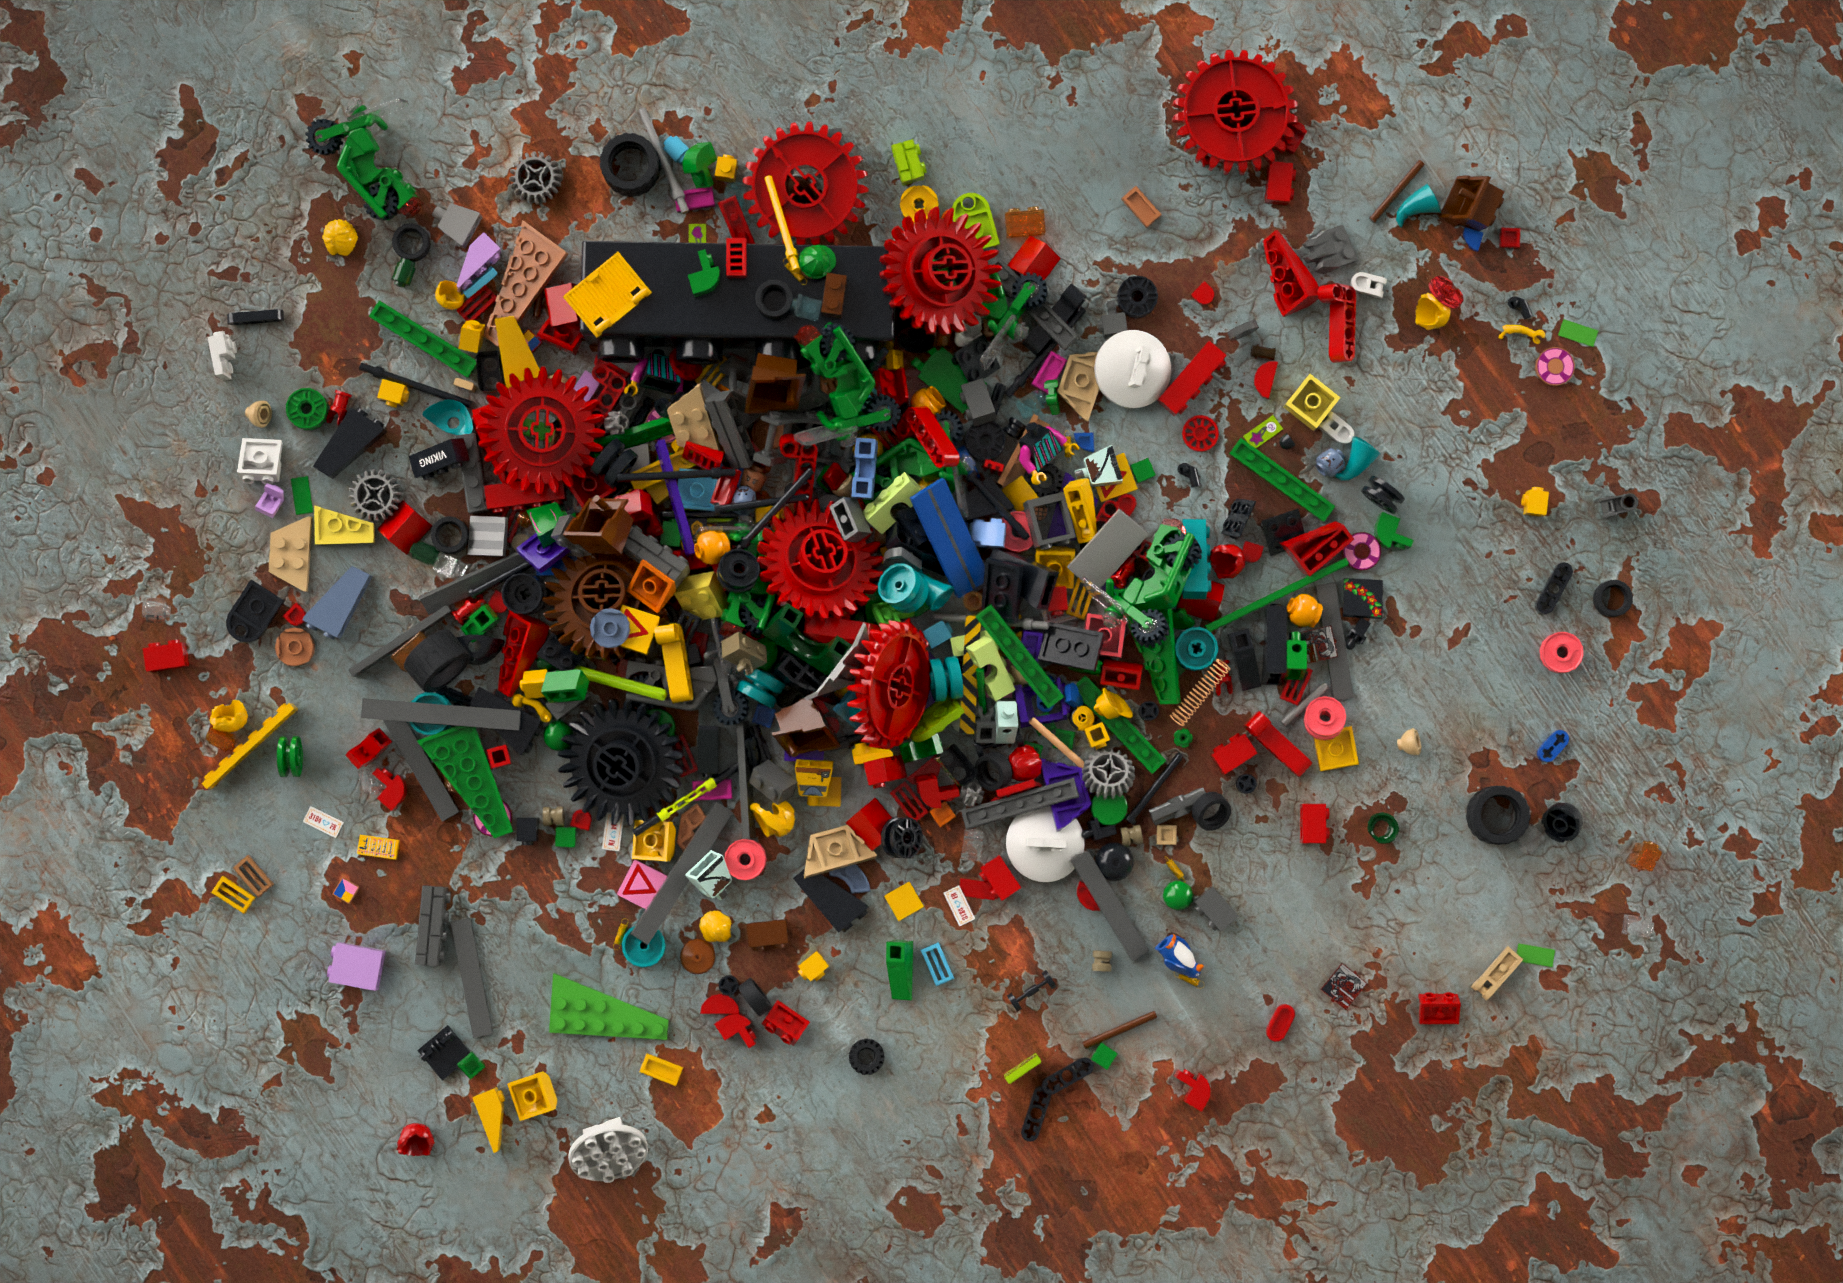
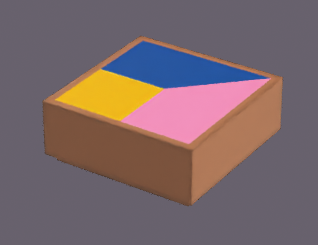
(346, 890)

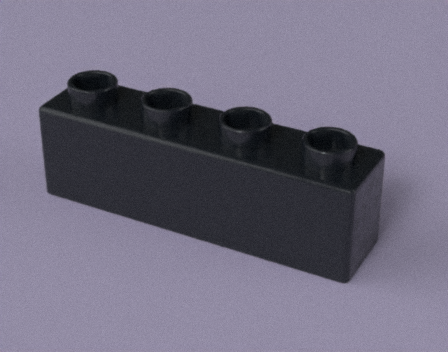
(729, 314)

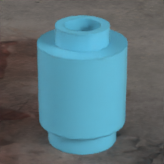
(675, 148)

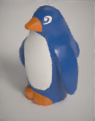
(1178, 956)

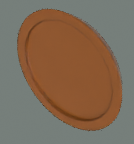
(697, 956)

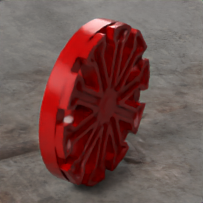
(692, 371)
(1200, 433)

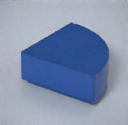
(1472, 238)
(1085, 441)

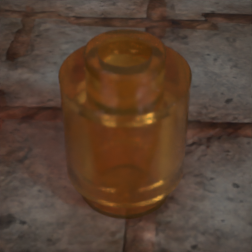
(221, 740)

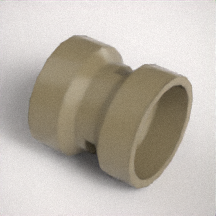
(553, 816)
(1131, 835)
(1102, 960)

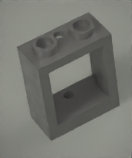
(1029, 507)

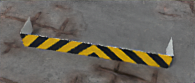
(968, 702)

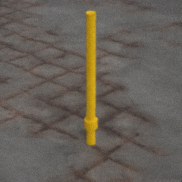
(791, 252)

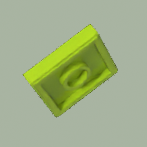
(1022, 1068)

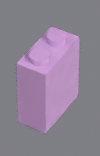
(356, 966)

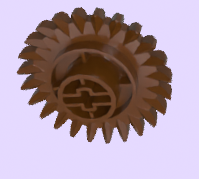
(585, 587)

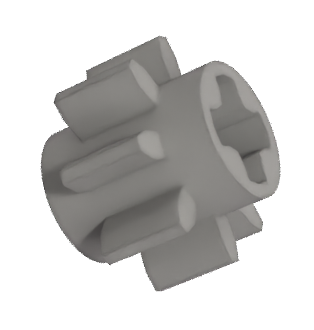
(616, 423)
(971, 794)

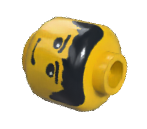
(1076, 712)

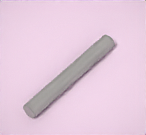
(1303, 705)

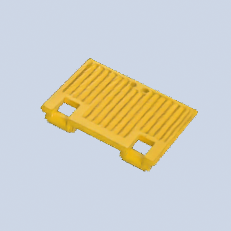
(607, 294)

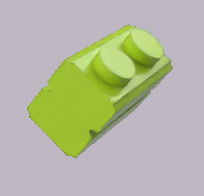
(907, 162)

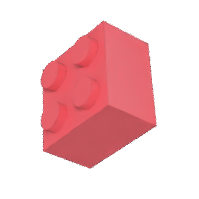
(1113, 638)

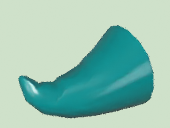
(1419, 202)
(1361, 457)
(938, 593)

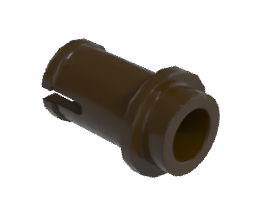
(1262, 352)

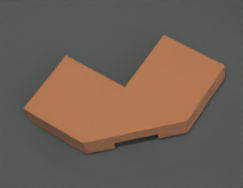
(688, 822)

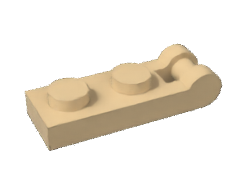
(1497, 972)

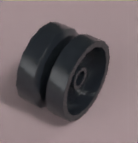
(613, 461)

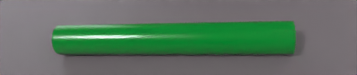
(981, 689)

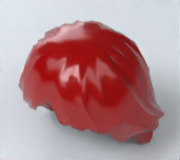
(1227, 560)
(1025, 763)
(415, 1140)

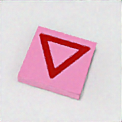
(641, 884)

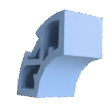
(988, 534)

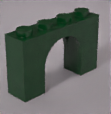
(784, 632)

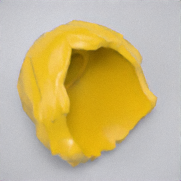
(1431, 312)

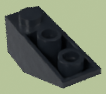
(1244, 659)

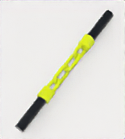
(664, 814)

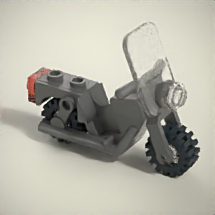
(729, 705)

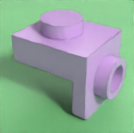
(270, 500)

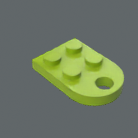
(977, 214)
(936, 719)

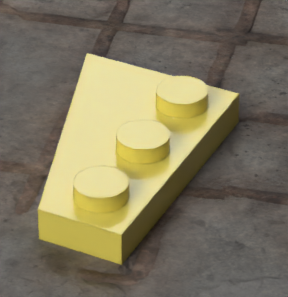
(341, 529)

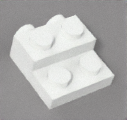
(221, 351)
(260, 460)

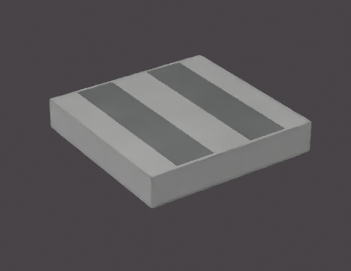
(487, 536)

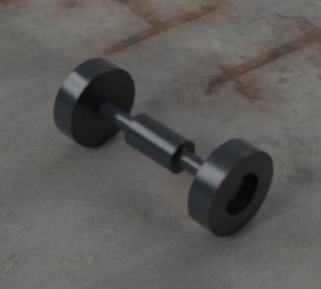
(662, 404)
(1019, 741)
(1032, 990)

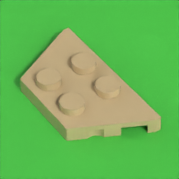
(1079, 383)
(692, 421)
(291, 553)
(835, 850)

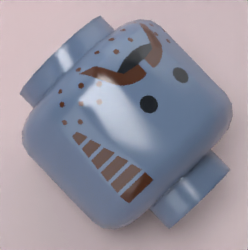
(1330, 462)
(744, 494)

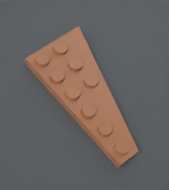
(525, 277)

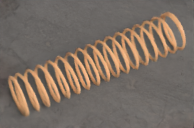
(1176, 716)

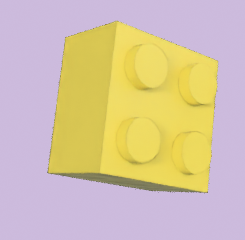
(1311, 402)
(702, 595)

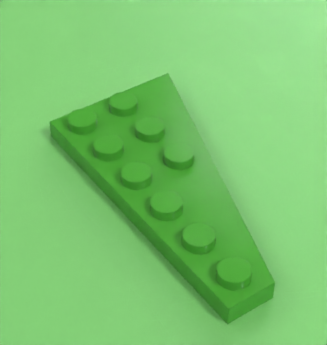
(592, 1012)

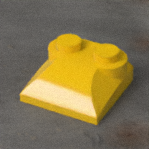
(1058, 559)
(864, 753)
(655, 843)
(533, 1095)

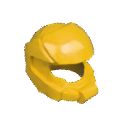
(775, 824)

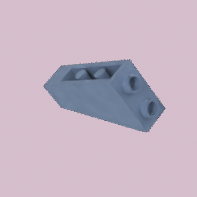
(338, 605)

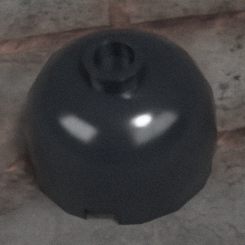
(1562, 822)
(1114, 861)

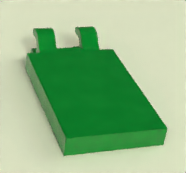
(943, 375)

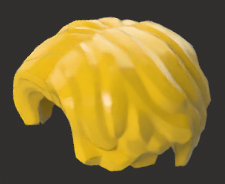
(339, 237)
(229, 717)

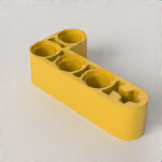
(675, 661)

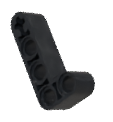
(1065, 307)
(898, 537)

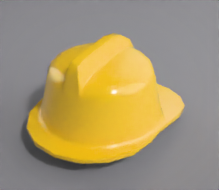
(1112, 705)

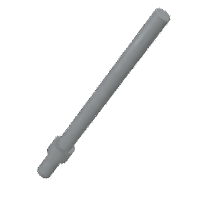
(677, 193)
(1027, 623)

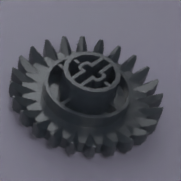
(646, 755)

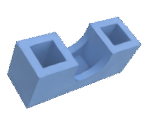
(865, 471)

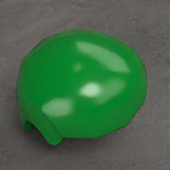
(553, 734)
(1178, 895)

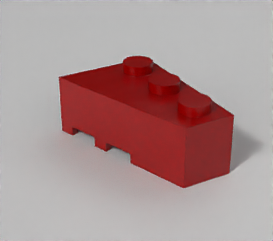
(1317, 546)
(884, 770)

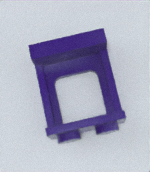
(1025, 706)

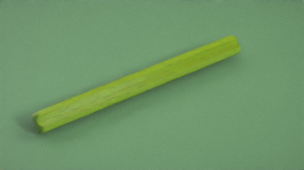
(624, 684)

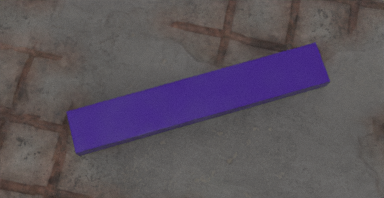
(675, 499)

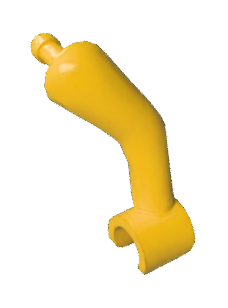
(1523, 330)
(544, 714)

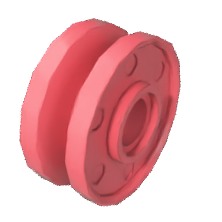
(1013, 543)
(1549, 654)
(1329, 707)
(757, 856)

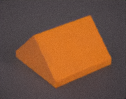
(651, 586)

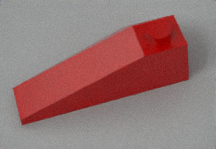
(1292, 280)

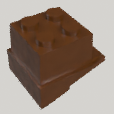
(1472, 202)
(774, 385)
(601, 526)
(804, 729)

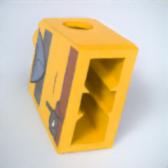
(813, 779)

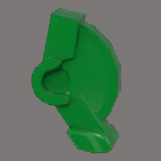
(1051, 397)
(1181, 619)

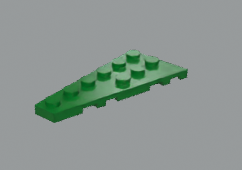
(1161, 661)
(465, 765)

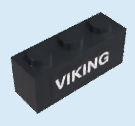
(439, 459)

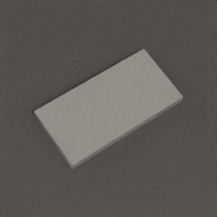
(1108, 549)

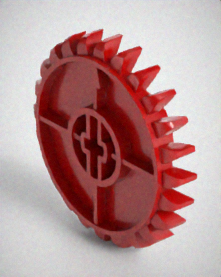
(1253, 94)
(791, 154)
(921, 290)
(529, 462)
(814, 580)
(890, 685)

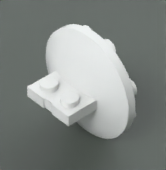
(1132, 369)
(1039, 849)
(608, 1151)

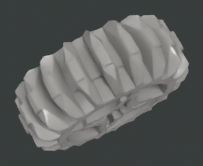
(542, 171)
(364, 482)
(1095, 771)

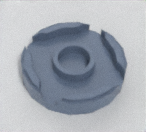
(610, 628)

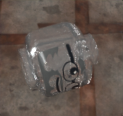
(156, 610)

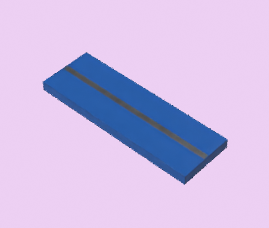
(949, 537)

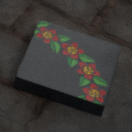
(1362, 598)

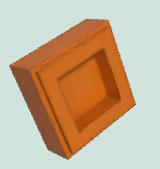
(942, 815)

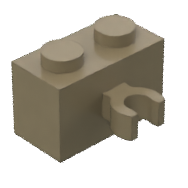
(744, 652)

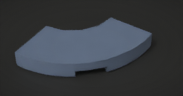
(853, 877)

